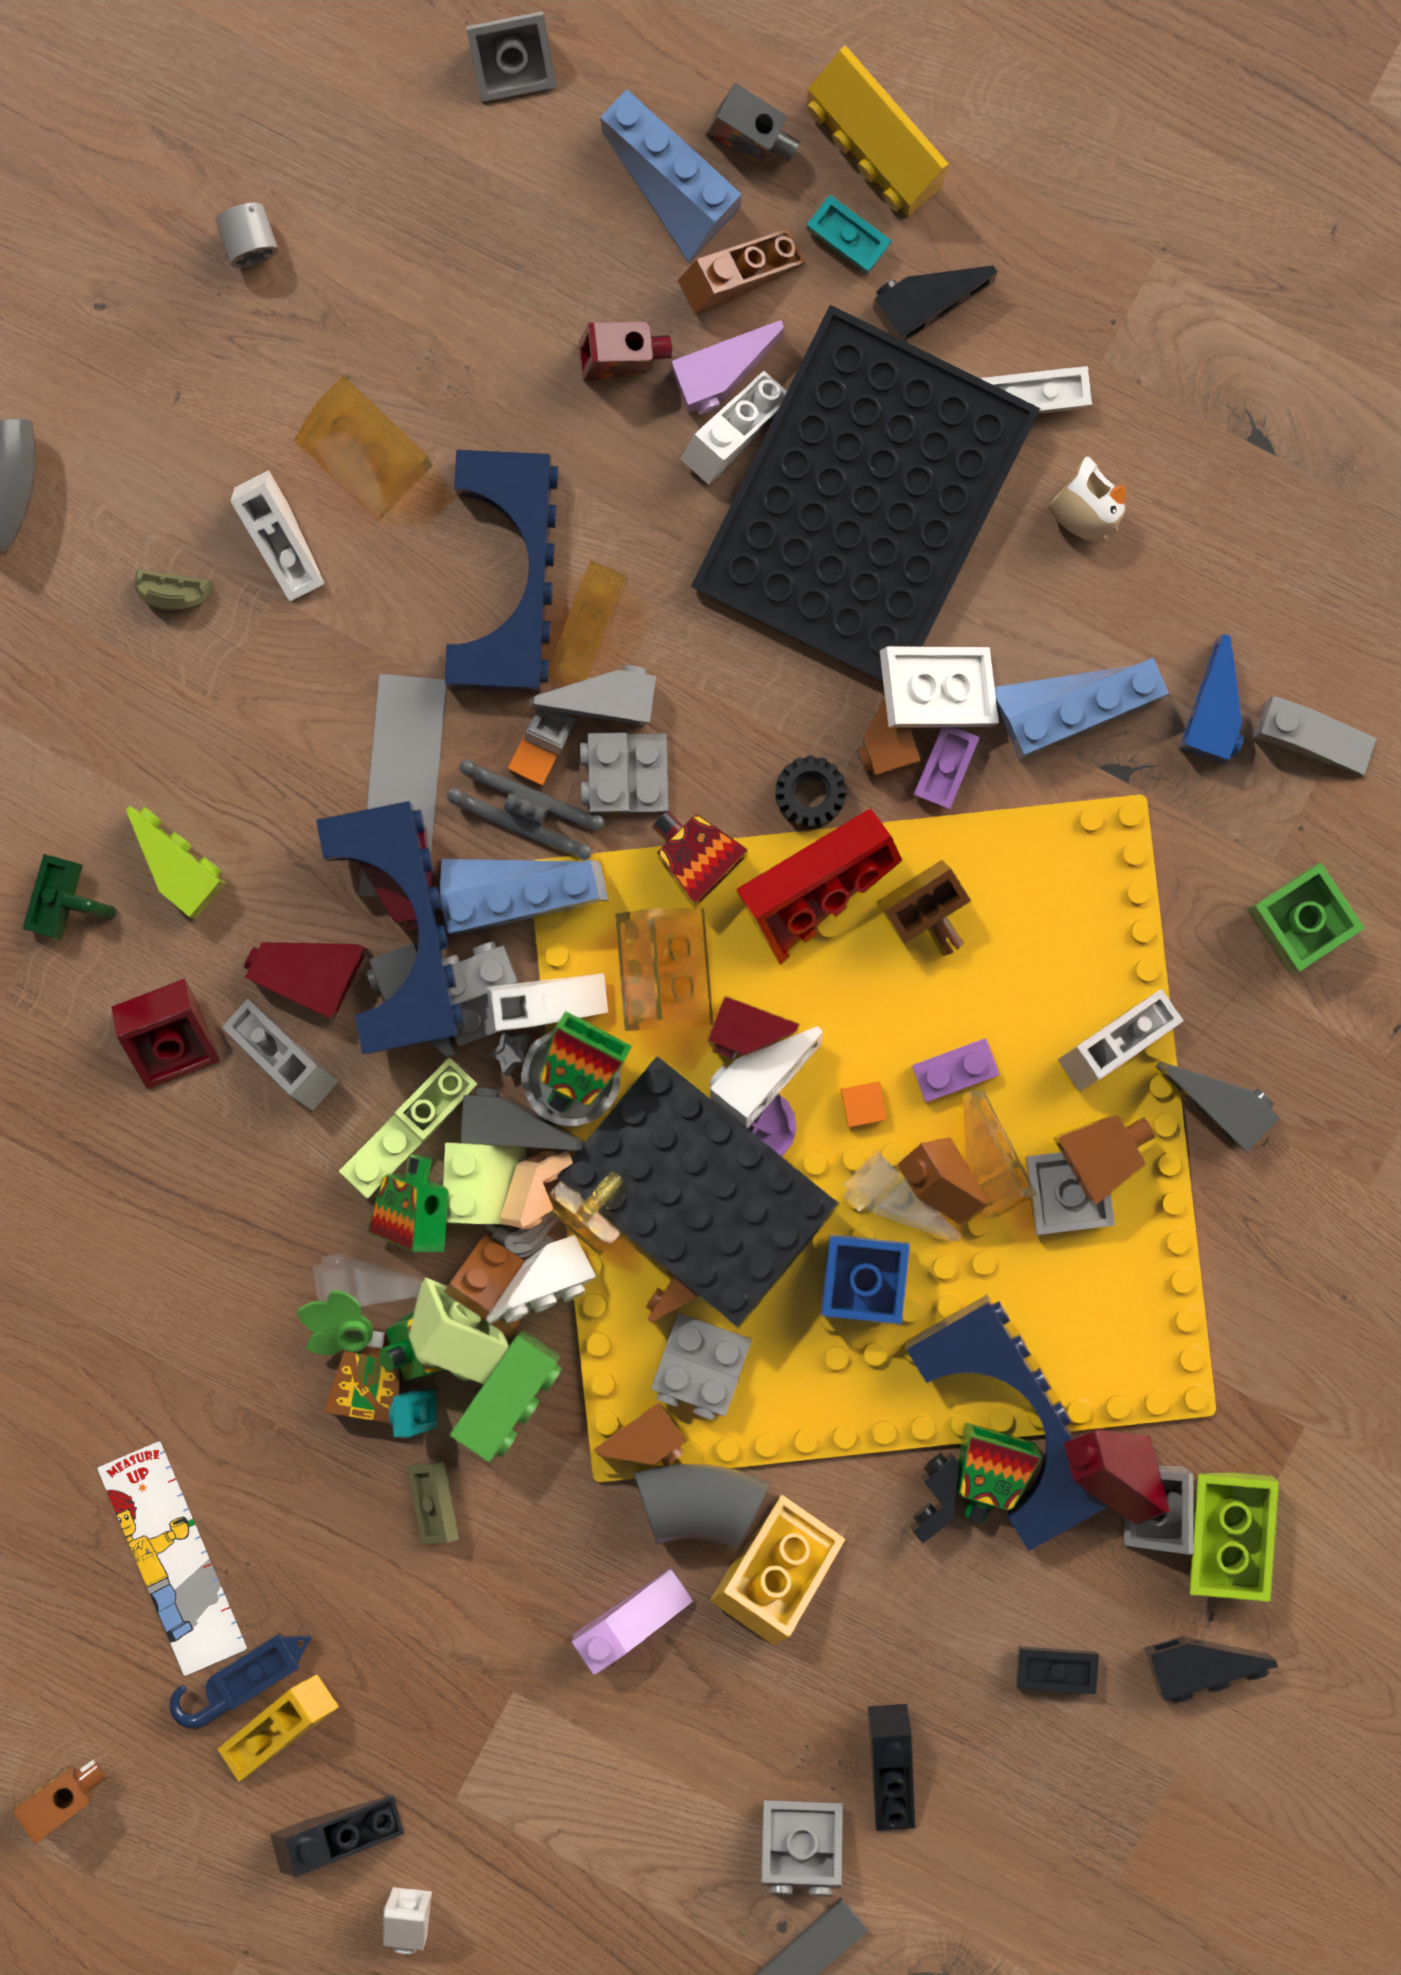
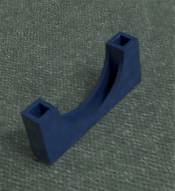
(513, 653)
(424, 1003)
(982, 1344)

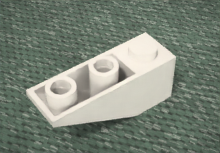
(733, 428)
(546, 1001)
(549, 1274)

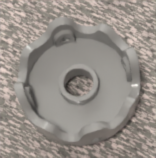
(538, 1093)

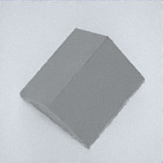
(511, 56)
(1172, 1530)

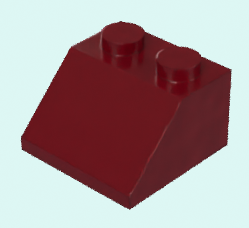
(746, 1029)
(164, 1033)

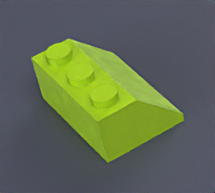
(1234, 1536)

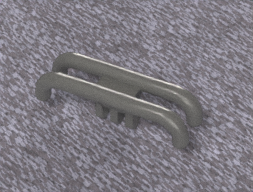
(525, 810)

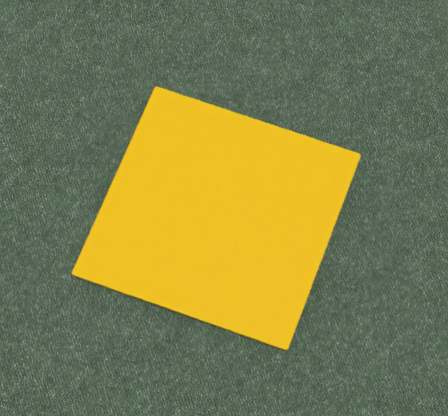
(1050, 954)

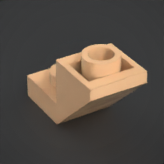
(527, 1195)

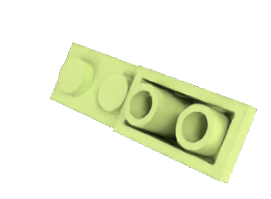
(408, 1128)

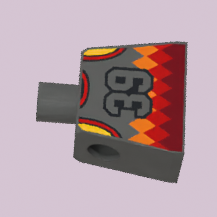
(738, 123)

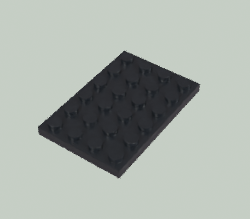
(700, 1191)

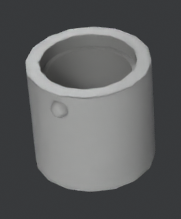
(247, 235)

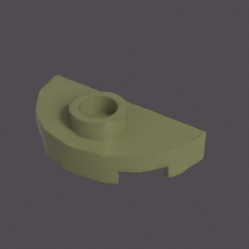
(170, 590)

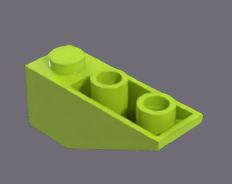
(176, 872)

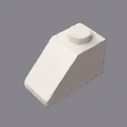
(406, 1920)

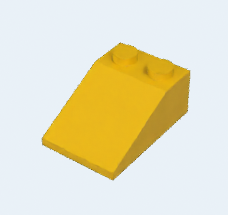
(778, 1571)

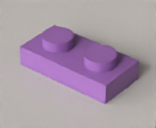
(946, 766)
(955, 1070)

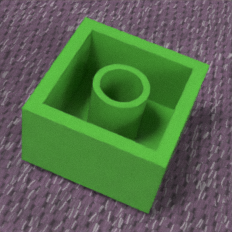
(1306, 918)

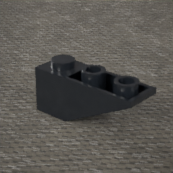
(1195, 1664)
(891, 1766)
(335, 1836)

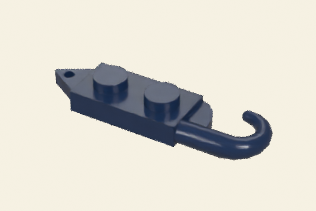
(243, 1679)

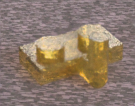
(582, 1215)

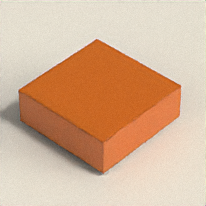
(532, 762)
(863, 1104)

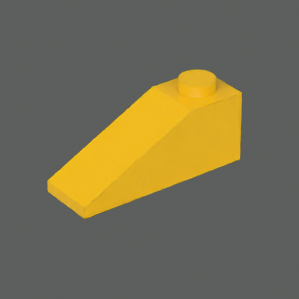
(278, 1727)

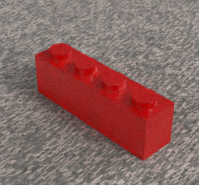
(818, 881)

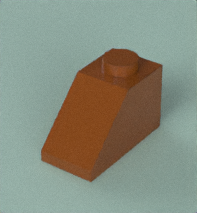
(887, 748)
(944, 1180)
(646, 1439)

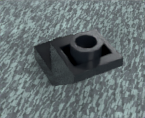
(942, 1480)

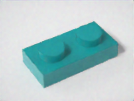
(848, 234)
(414, 1412)

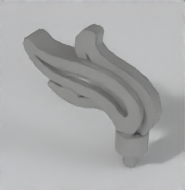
(525, 1241)

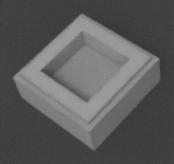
(550, 730)

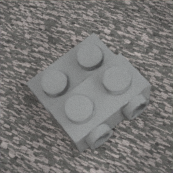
(625, 773)
(473, 975)
(700, 1366)
(801, 1847)

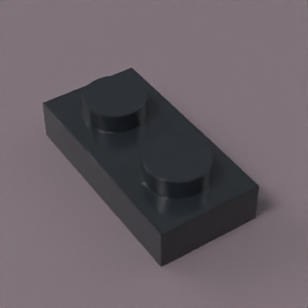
(1057, 1670)

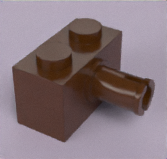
(925, 904)

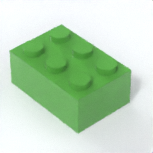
(507, 1397)

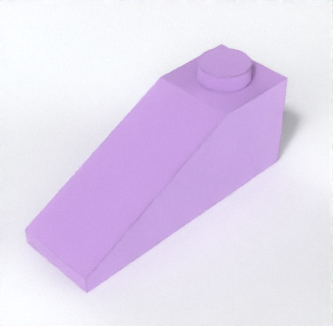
(716, 371)
(631, 1621)

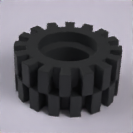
(815, 768)

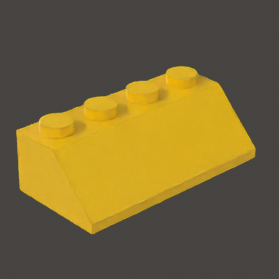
(876, 133)

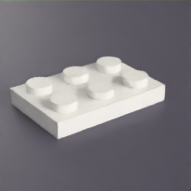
(939, 687)

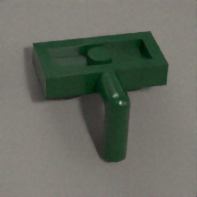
(55, 897)

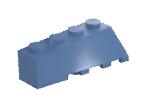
(672, 177)
(1062, 707)
(503, 892)

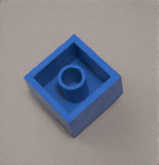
(864, 1278)

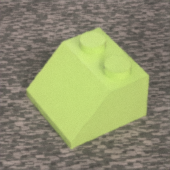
(478, 1180)
(454, 1336)

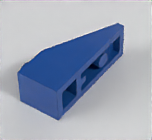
(1216, 714)

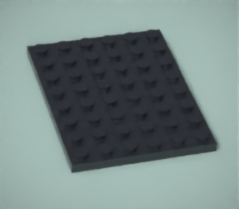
(864, 495)

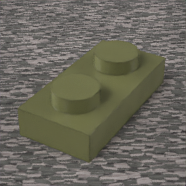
(433, 1502)

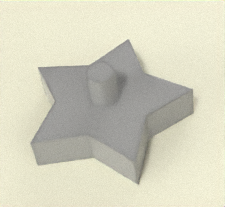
(510, 1052)

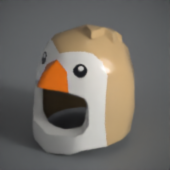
(1089, 504)

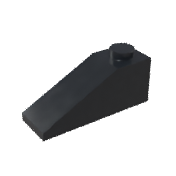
(923, 299)

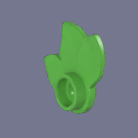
(333, 1324)

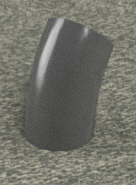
(16, 477)
(700, 1502)

